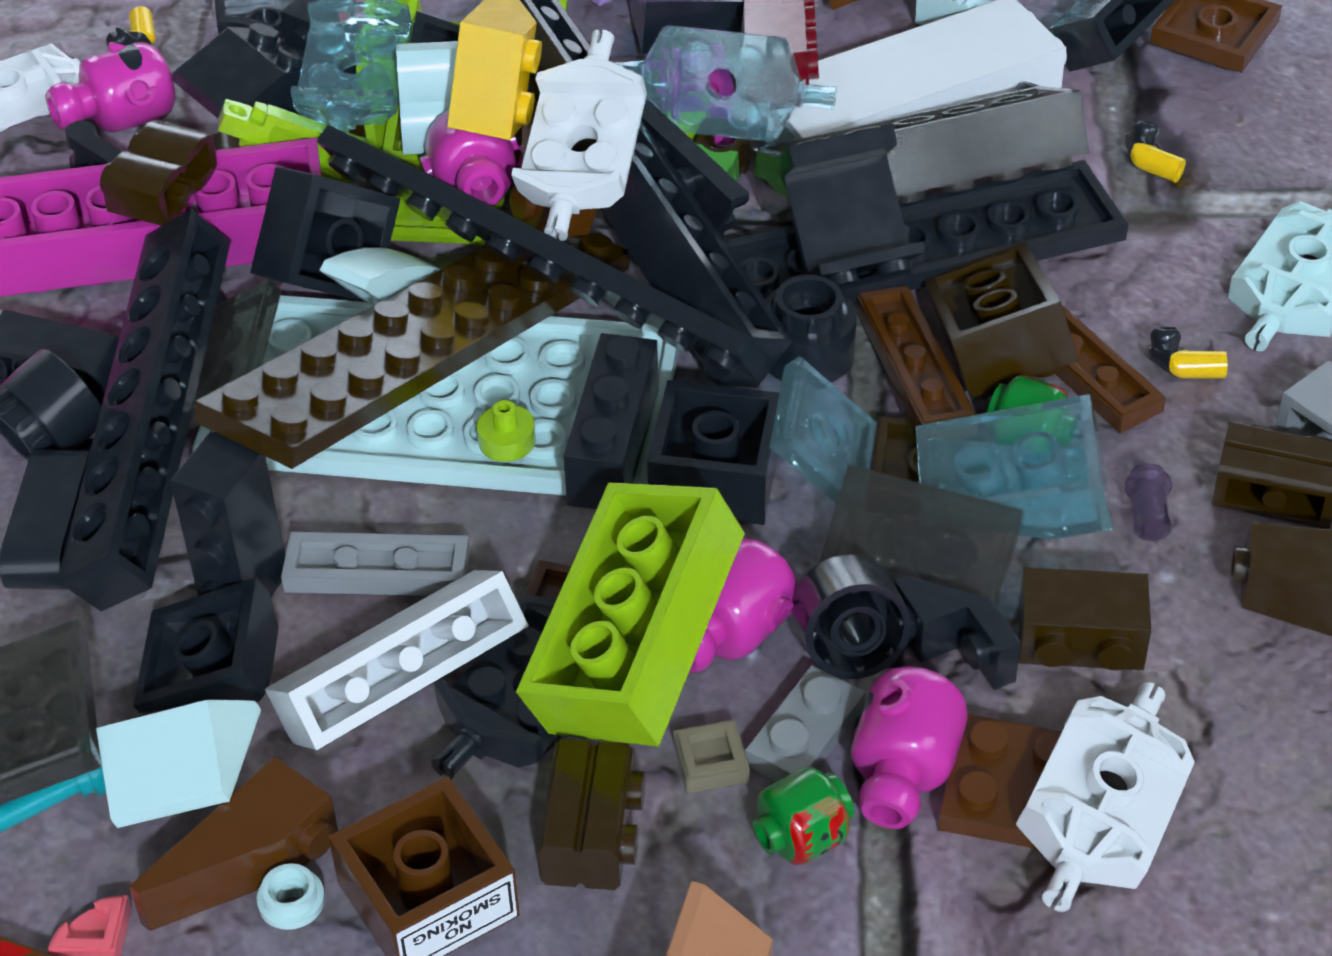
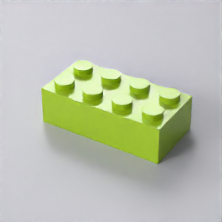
(632, 613)

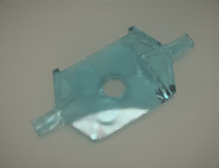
(345, 36)
(765, 75)

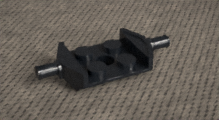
(484, 702)

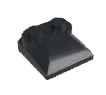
(209, 649)

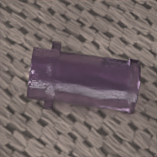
(1149, 489)

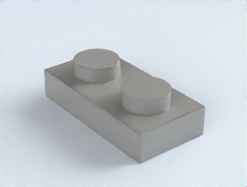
(805, 725)

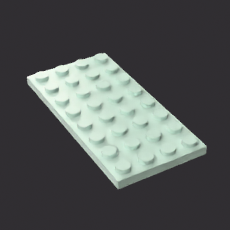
(436, 431)

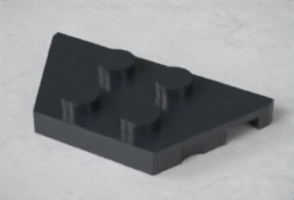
(707, 180)

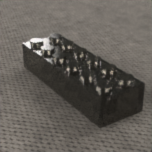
(958, 144)

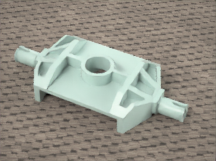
(1282, 287)

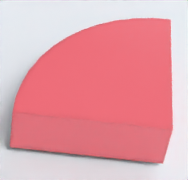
(96, 931)

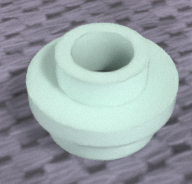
(285, 883)

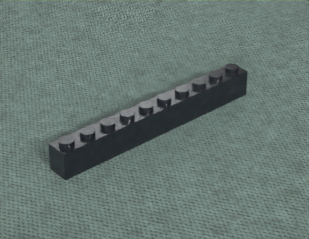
(666, 225)

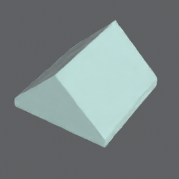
(175, 759)

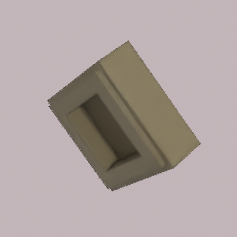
(711, 756)

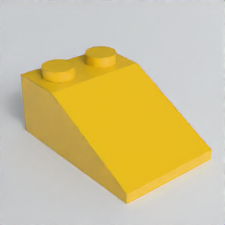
(494, 69)

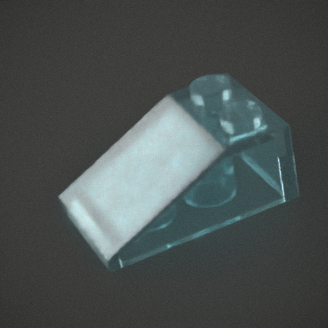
(1026, 458)

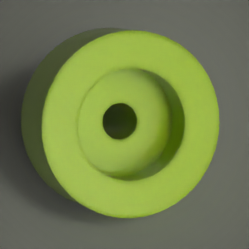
(506, 432)

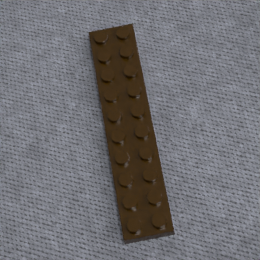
(389, 353)

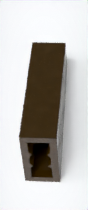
(1286, 574)

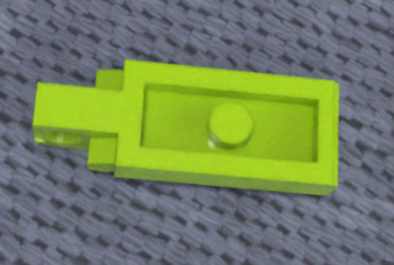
(272, 125)

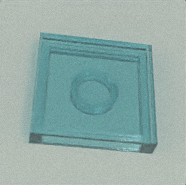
(820, 429)

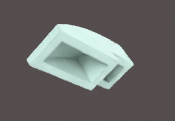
(376, 272)

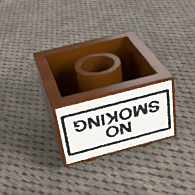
(425, 873)

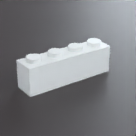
(396, 658)

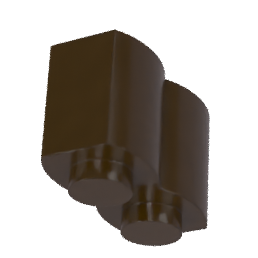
(158, 172)

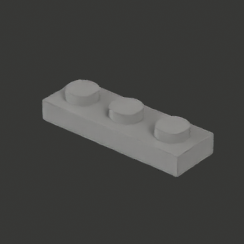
(373, 563)

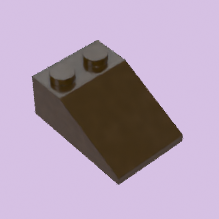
(1001, 320)

